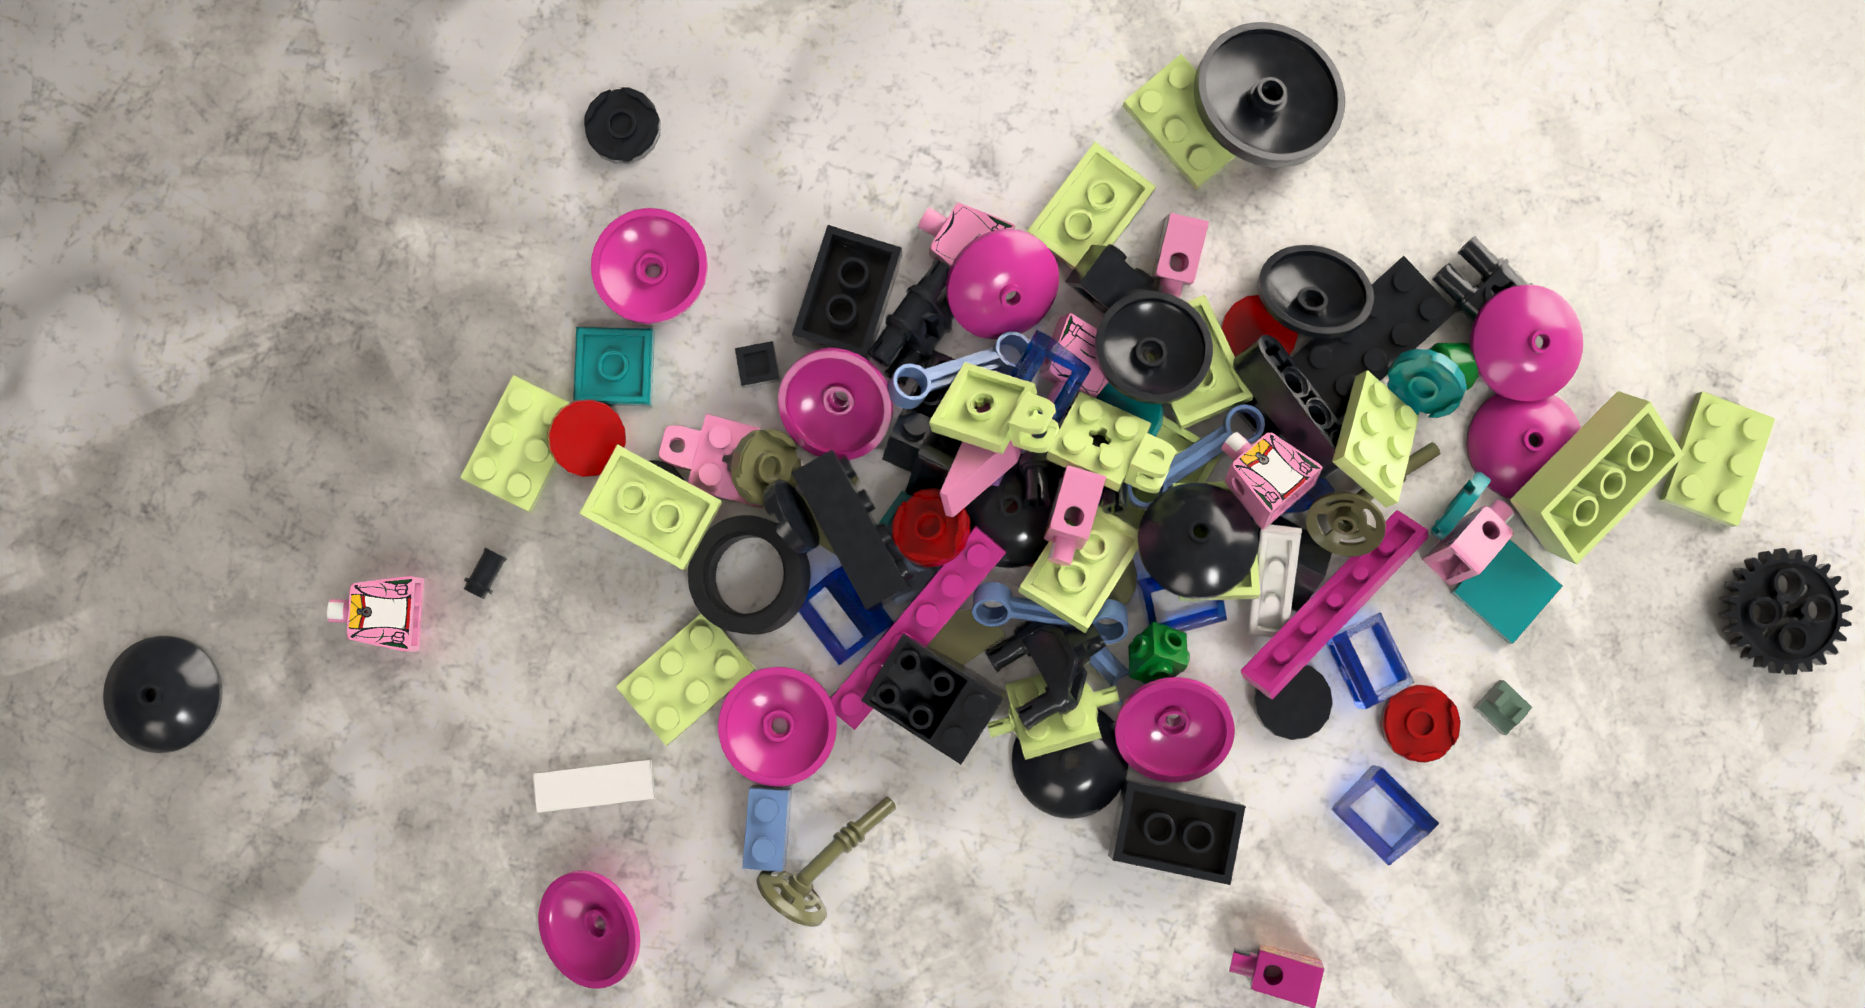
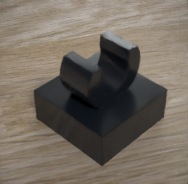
(757, 364)

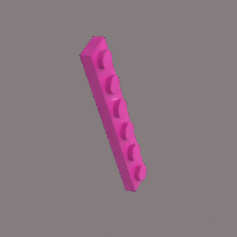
(1332, 607)
(920, 619)

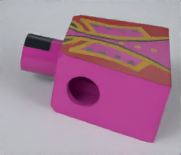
(1296, 983)

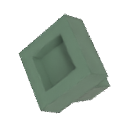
(1503, 707)

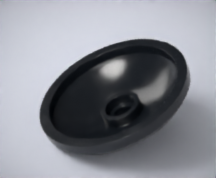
(1315, 291)
(1158, 326)
(1016, 532)
(1192, 564)
(185, 689)
(1076, 790)

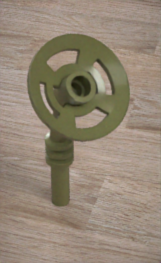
(1351, 514)
(799, 885)

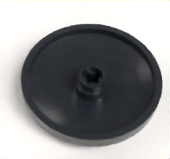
(1269, 94)

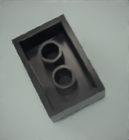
(847, 292)
(1176, 831)

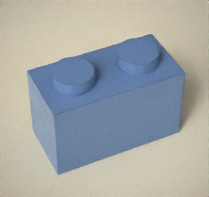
(767, 828)

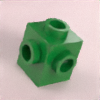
(1158, 653)

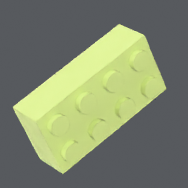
(1597, 477)

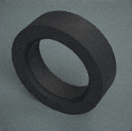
(703, 577)

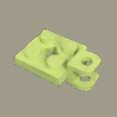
(1011, 413)
(1128, 449)

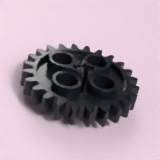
(1809, 636)

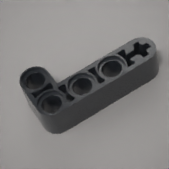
(1290, 401)

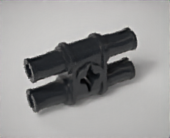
(1494, 274)
(915, 324)

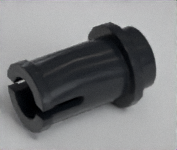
(484, 573)

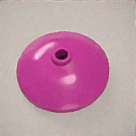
(633, 246)
(993, 268)
(1506, 345)
(823, 421)
(1500, 435)
(749, 734)
(1179, 746)
(589, 929)

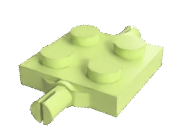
(1057, 730)

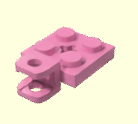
(704, 454)

